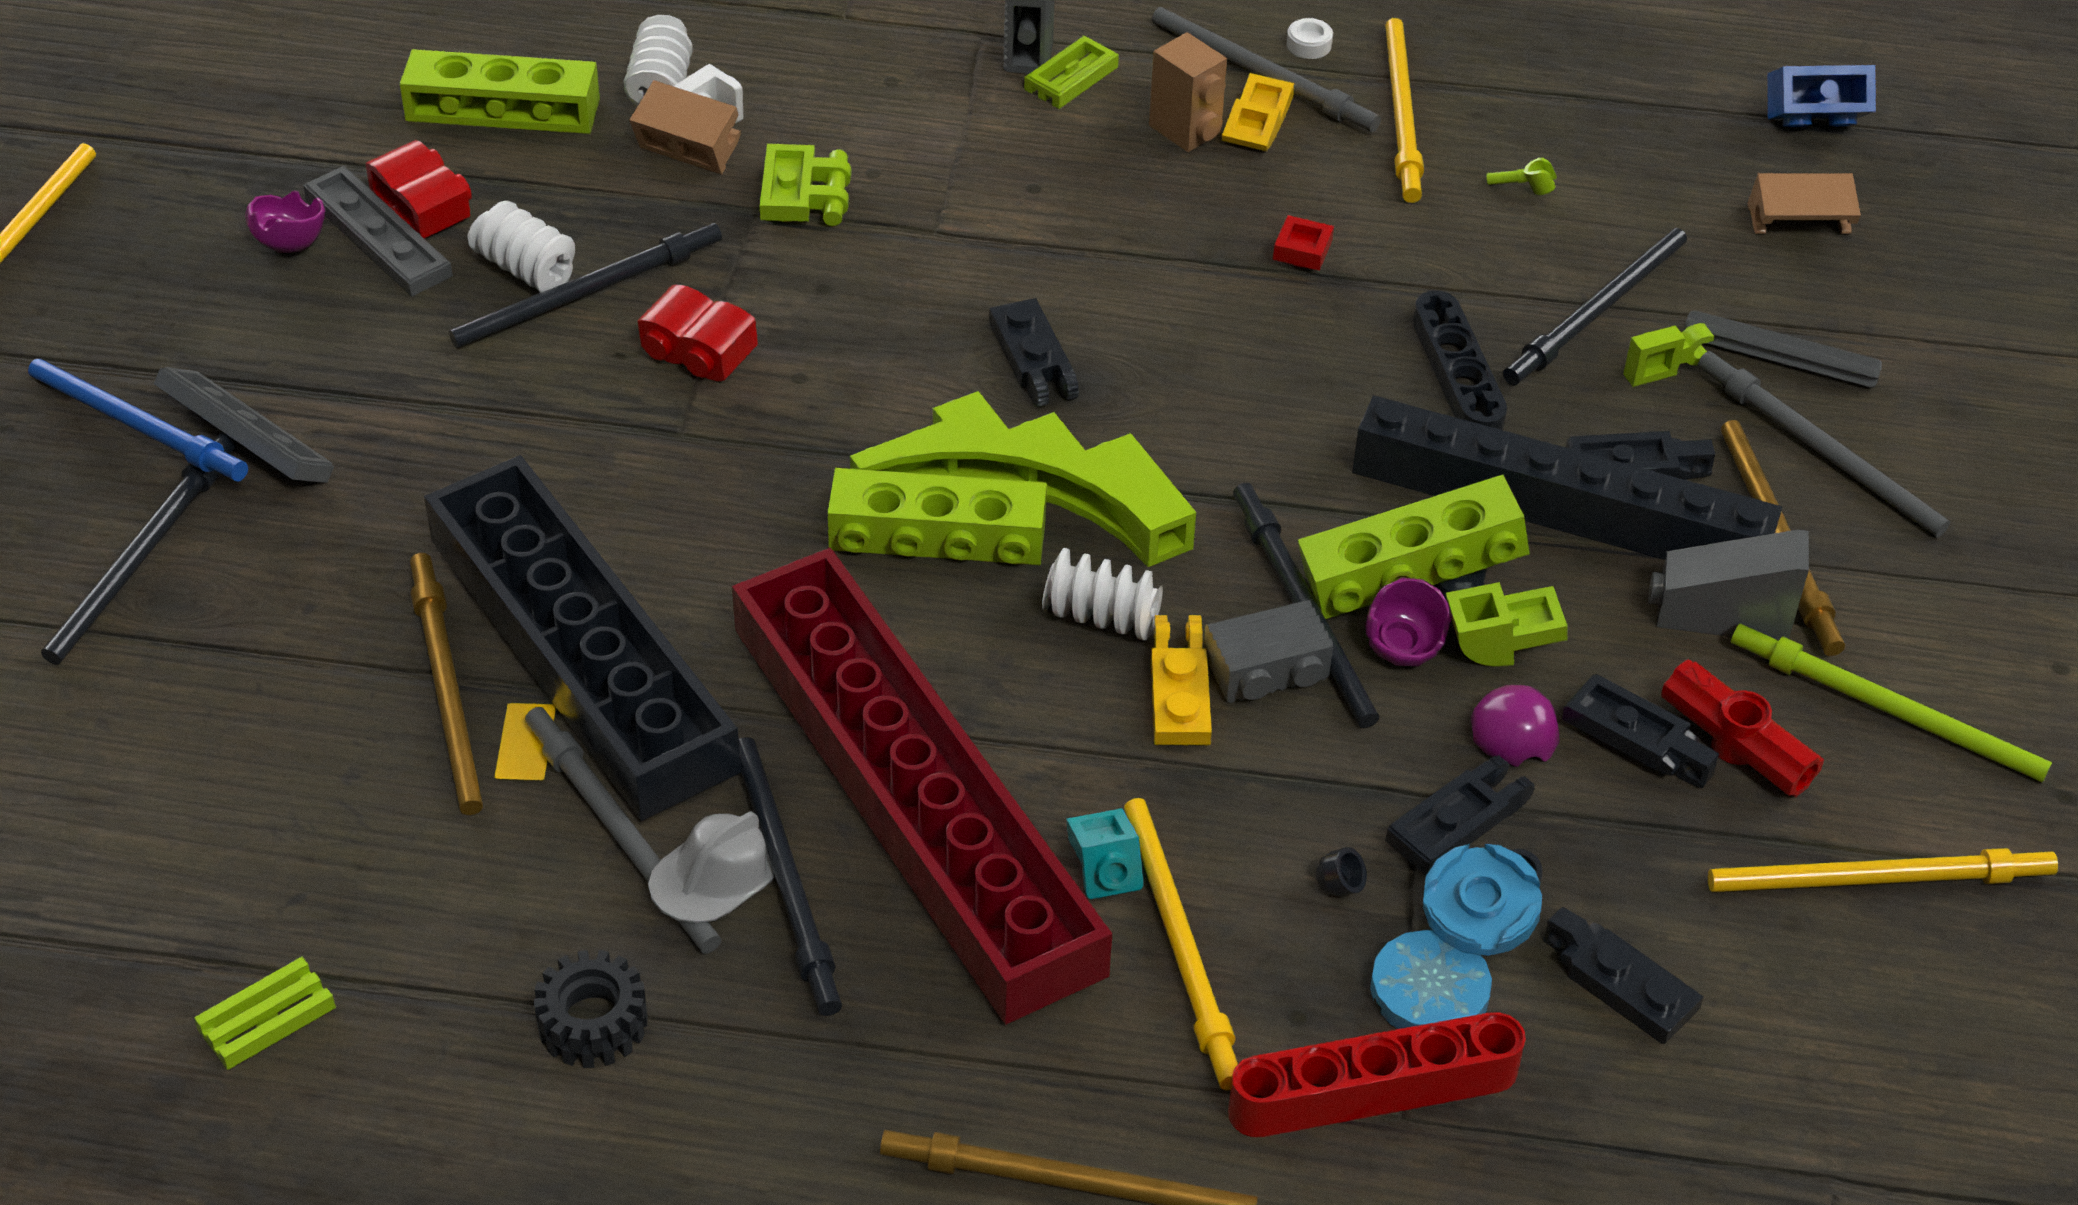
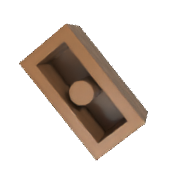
(1187, 91)

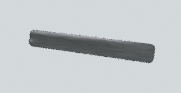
(1789, 350)

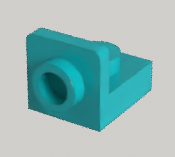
(1107, 852)

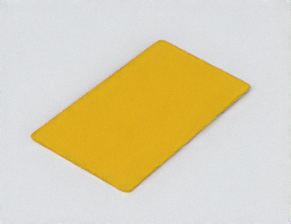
(520, 748)

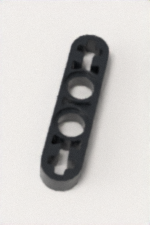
(1464, 363)

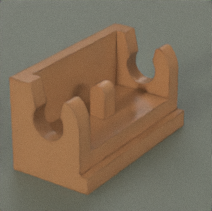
(686, 126)
(1804, 198)

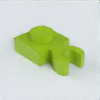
(1660, 352)

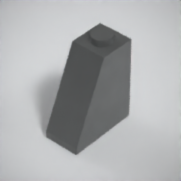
(1733, 583)

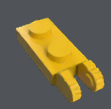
(1180, 686)

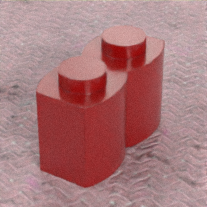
(420, 188)
(697, 332)

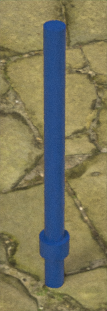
(198, 449)

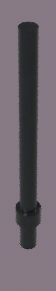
(670, 250)
(1544, 348)
(1266, 531)
(134, 554)
(813, 955)

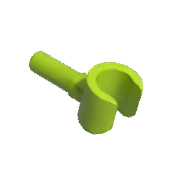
(1537, 172)

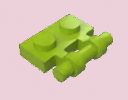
(789, 186)

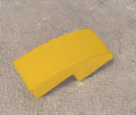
(1258, 112)

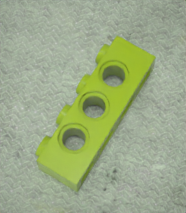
(500, 91)
(937, 516)
(1421, 540)

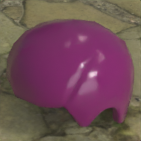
(285, 222)
(1408, 622)
(1515, 724)

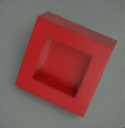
(1303, 242)

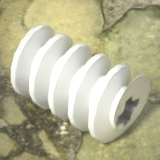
(658, 54)
(523, 246)
(1102, 595)

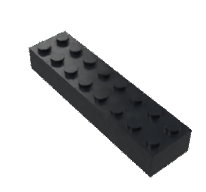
(583, 637)

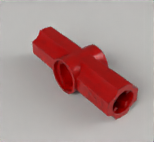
(1742, 728)

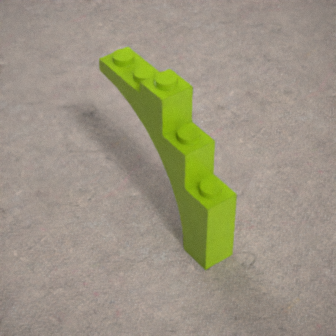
(1106, 484)

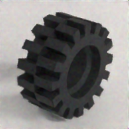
(595, 1036)

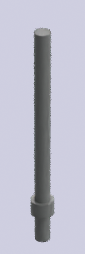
(1333, 103)
(1746, 388)
(566, 757)

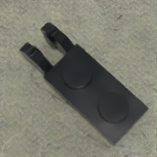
(1033, 350)
(1457, 814)

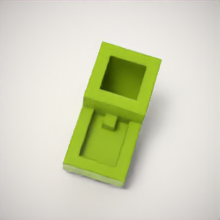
(1497, 625)

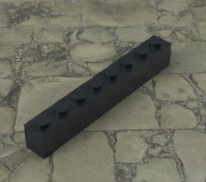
(1554, 483)

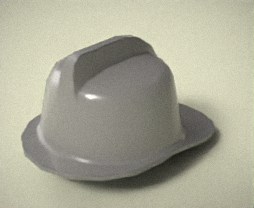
(712, 870)

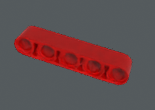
(1353, 1093)

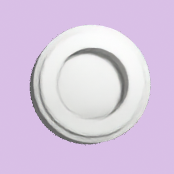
(1309, 38)

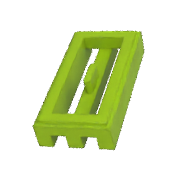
(1077, 74)
(260, 1007)

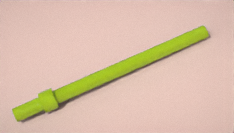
(1788, 657)

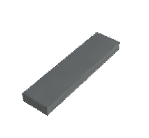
(379, 231)
(244, 424)

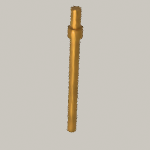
(429, 604)
(1814, 604)
(946, 1153)

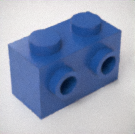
(1821, 92)

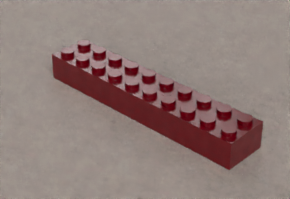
(922, 787)

